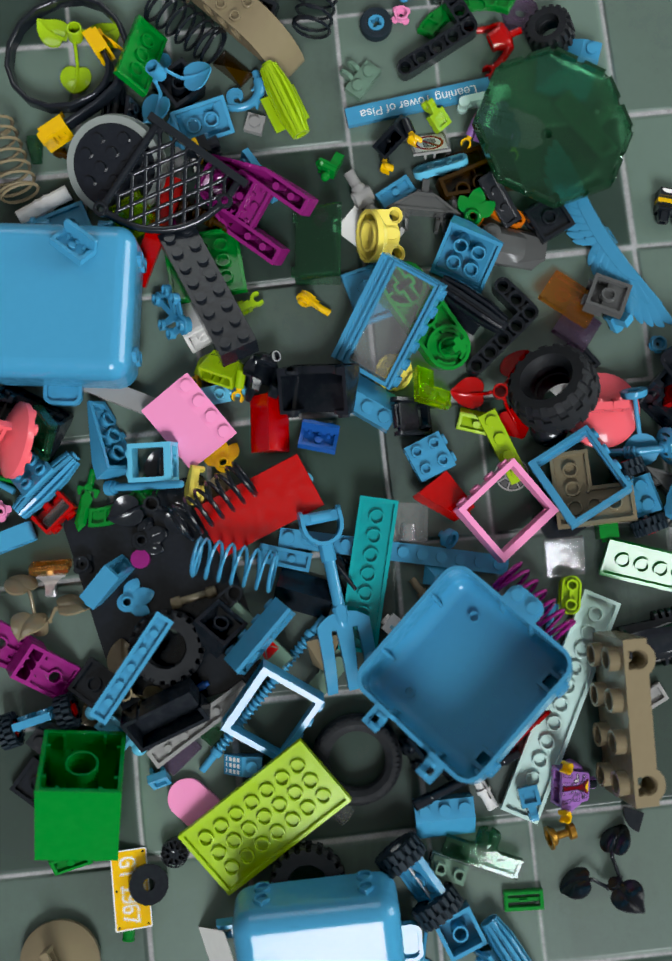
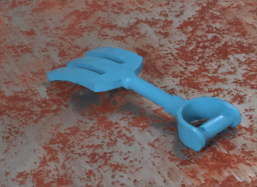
(342, 619)

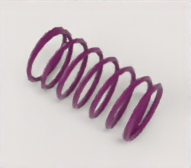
(508, 577)

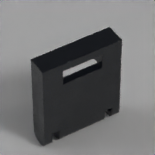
(406, 417)

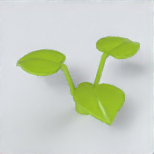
(55, 31)

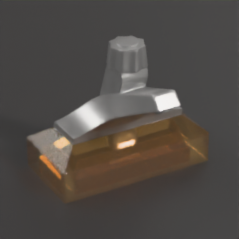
(50, 573)

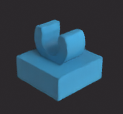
(159, 779)

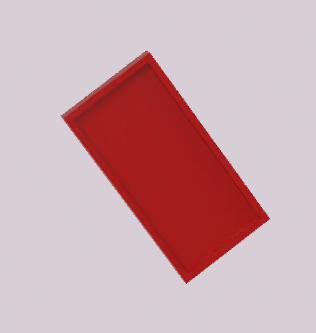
(281, 494)

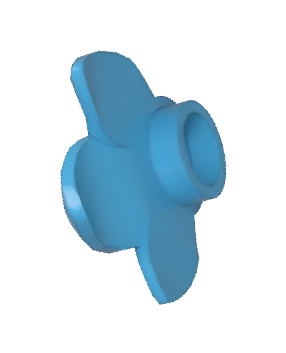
(138, 597)

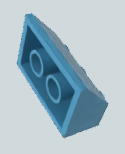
(373, 404)
(448, 815)

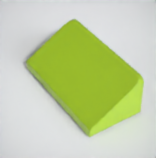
(469, 422)

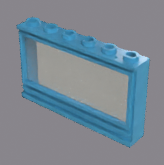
(389, 320)

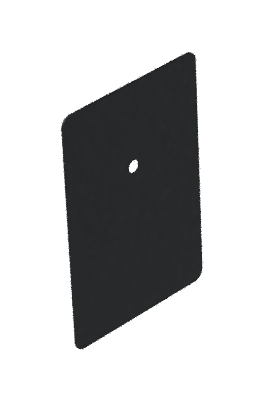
(168, 577)

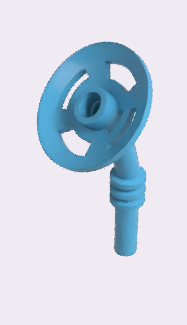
(661, 448)

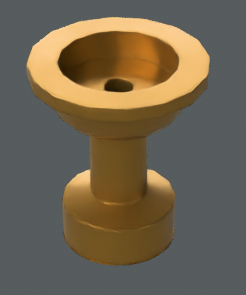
(552, 837)

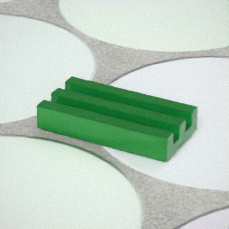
(523, 891)

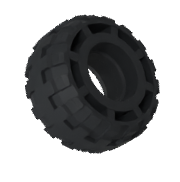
(541, 372)

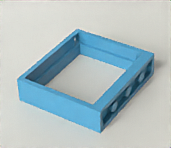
(603, 451)
(268, 669)

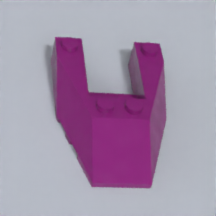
(251, 204)

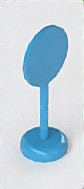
(639, 439)

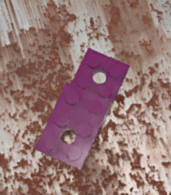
(32, 663)

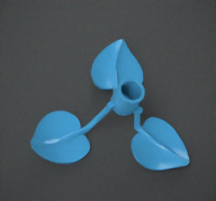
(195, 77)

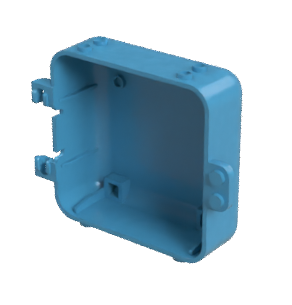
(65, 320)
(465, 674)
(323, 921)

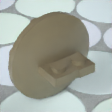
(61, 941)

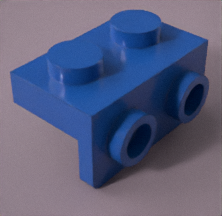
(318, 436)

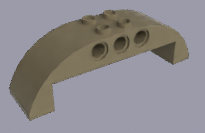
(256, 30)

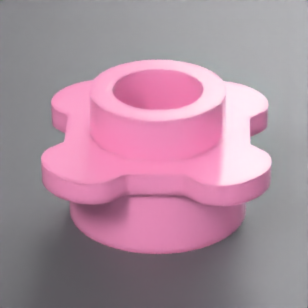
(397, 10)
(6, 510)

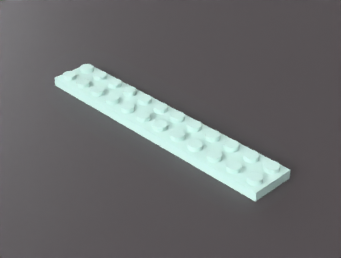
(549, 739)

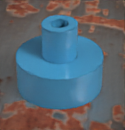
(448, 538)

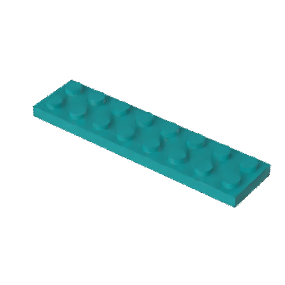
(371, 560)

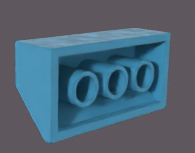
(259, 636)

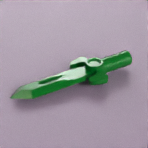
(85, 500)

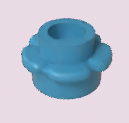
(662, 344)

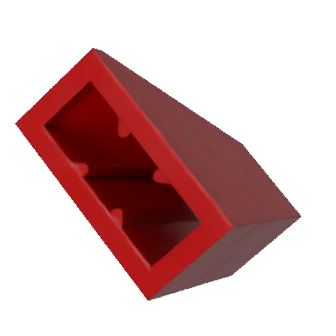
(442, 496)

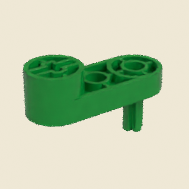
(444, 346)

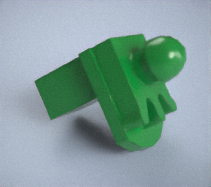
(329, 169)

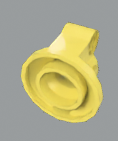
(378, 234)

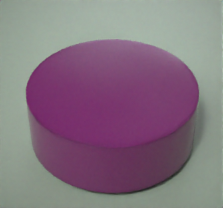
(140, 559)

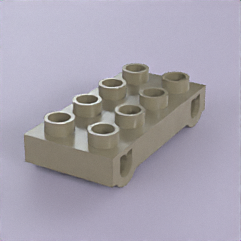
(625, 717)

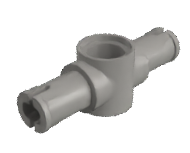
(361, 194)

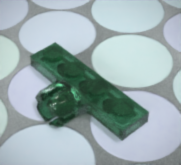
(483, 852)

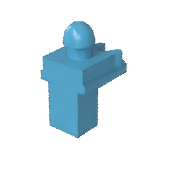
(618, 324)

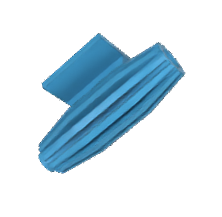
(42, 481)
(501, 941)

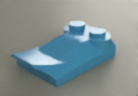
(206, 117)

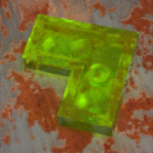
(426, 392)

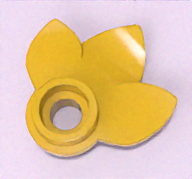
(223, 453)

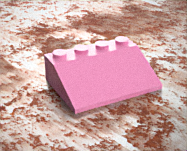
(189, 418)

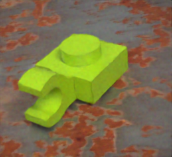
(437, 117)
(248, 306)

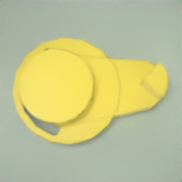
(192, 482)

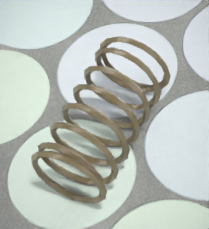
(18, 182)

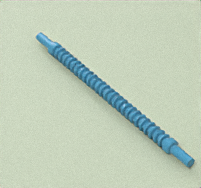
(216, 751)

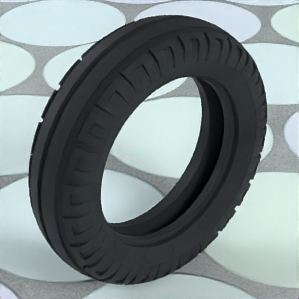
(393, 756)

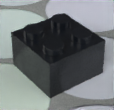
(176, 91)

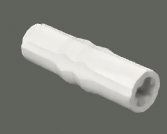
(44, 204)

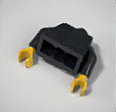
(392, 138)

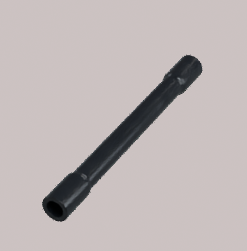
(429, 797)

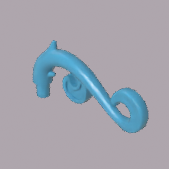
(253, 101)

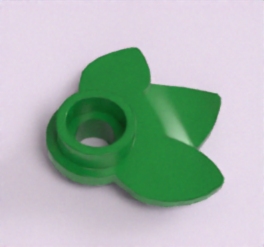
(476, 203)

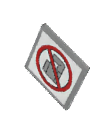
(432, 145)

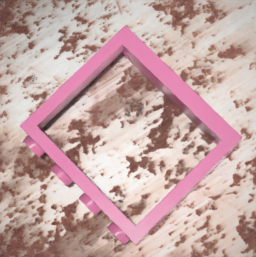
(527, 532)

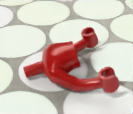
(499, 39)

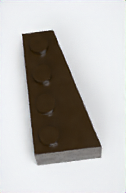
(462, 181)

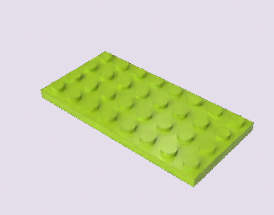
(265, 816)

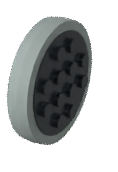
(102, 151)

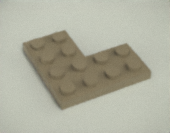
(574, 485)

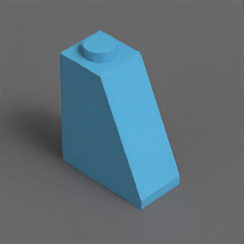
(107, 581)

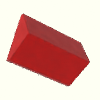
(268, 427)

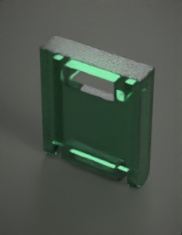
(46, 433)

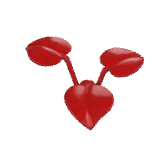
(470, 394)

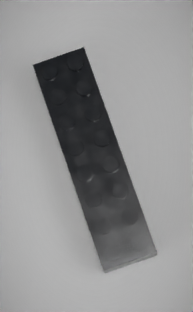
(209, 295)

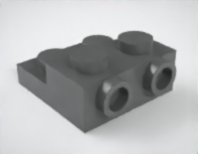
(605, 296)

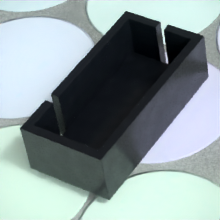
(165, 715)

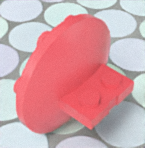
(613, 415)
(17, 439)

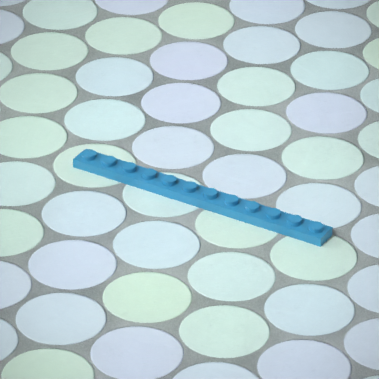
(402, 552)

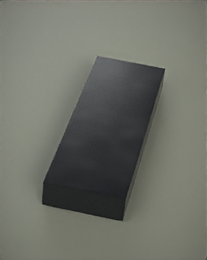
(504, 206)

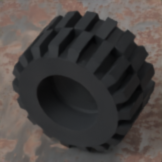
(547, 19)

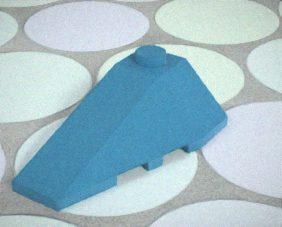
(106, 442)

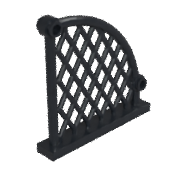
(160, 126)

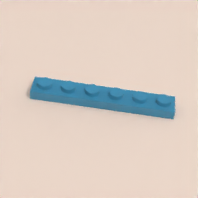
(131, 668)

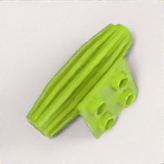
(283, 102)

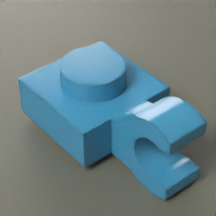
(529, 799)

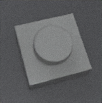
(254, 124)

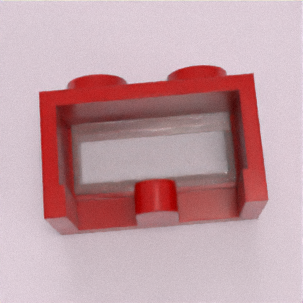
(55, 514)

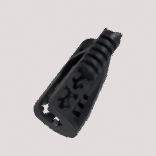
(657, 633)

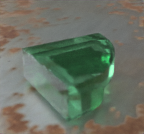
(212, 735)

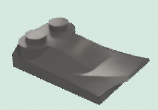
(520, 247)

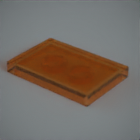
(565, 297)

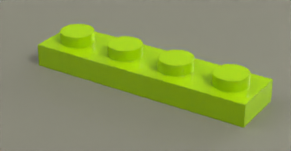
(500, 441)

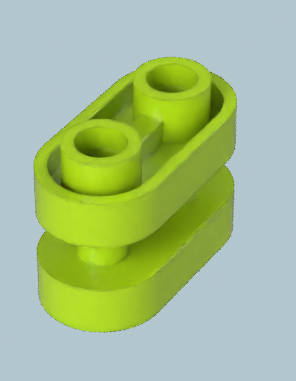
(569, 594)

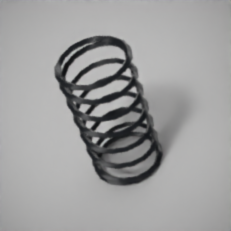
(301, 16)
(191, 30)
(176, 516)

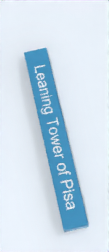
(411, 103)

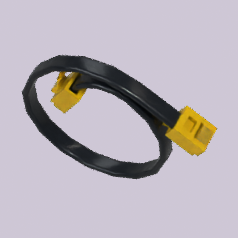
(58, 131)

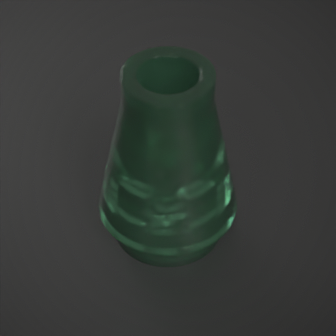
(35, 149)

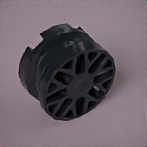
(174, 852)

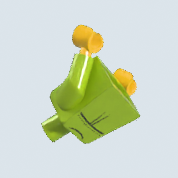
(211, 370)

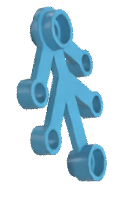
(183, 323)

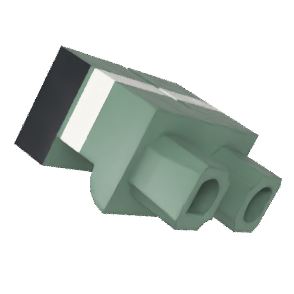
(448, 868)

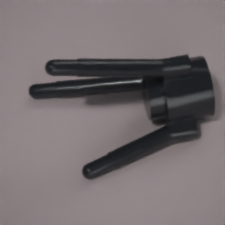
(342, 568)

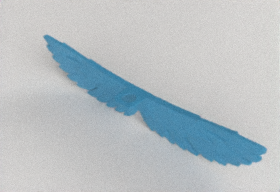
(610, 261)

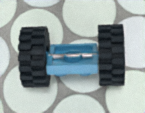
(435, 900)

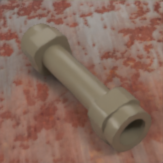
(178, 602)

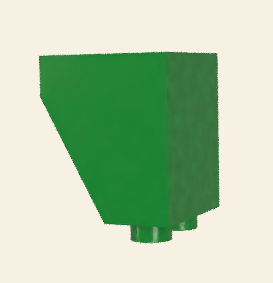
(79, 795)

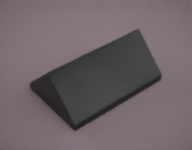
(303, 593)

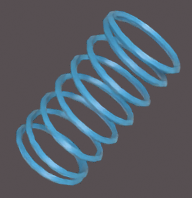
(197, 555)

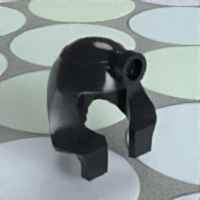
(261, 370)

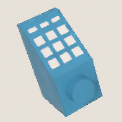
(242, 764)

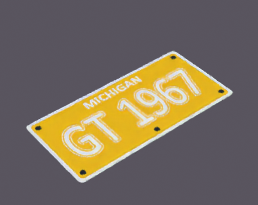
(127, 912)

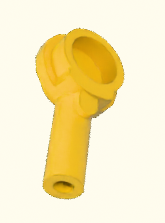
(307, 299)

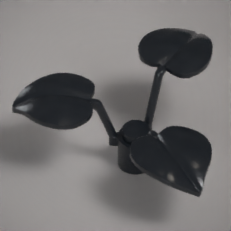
(127, 510)
(625, 895)

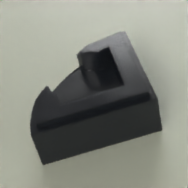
(633, 818)

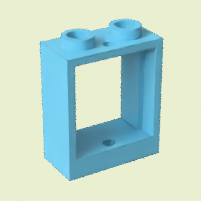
(170, 458)

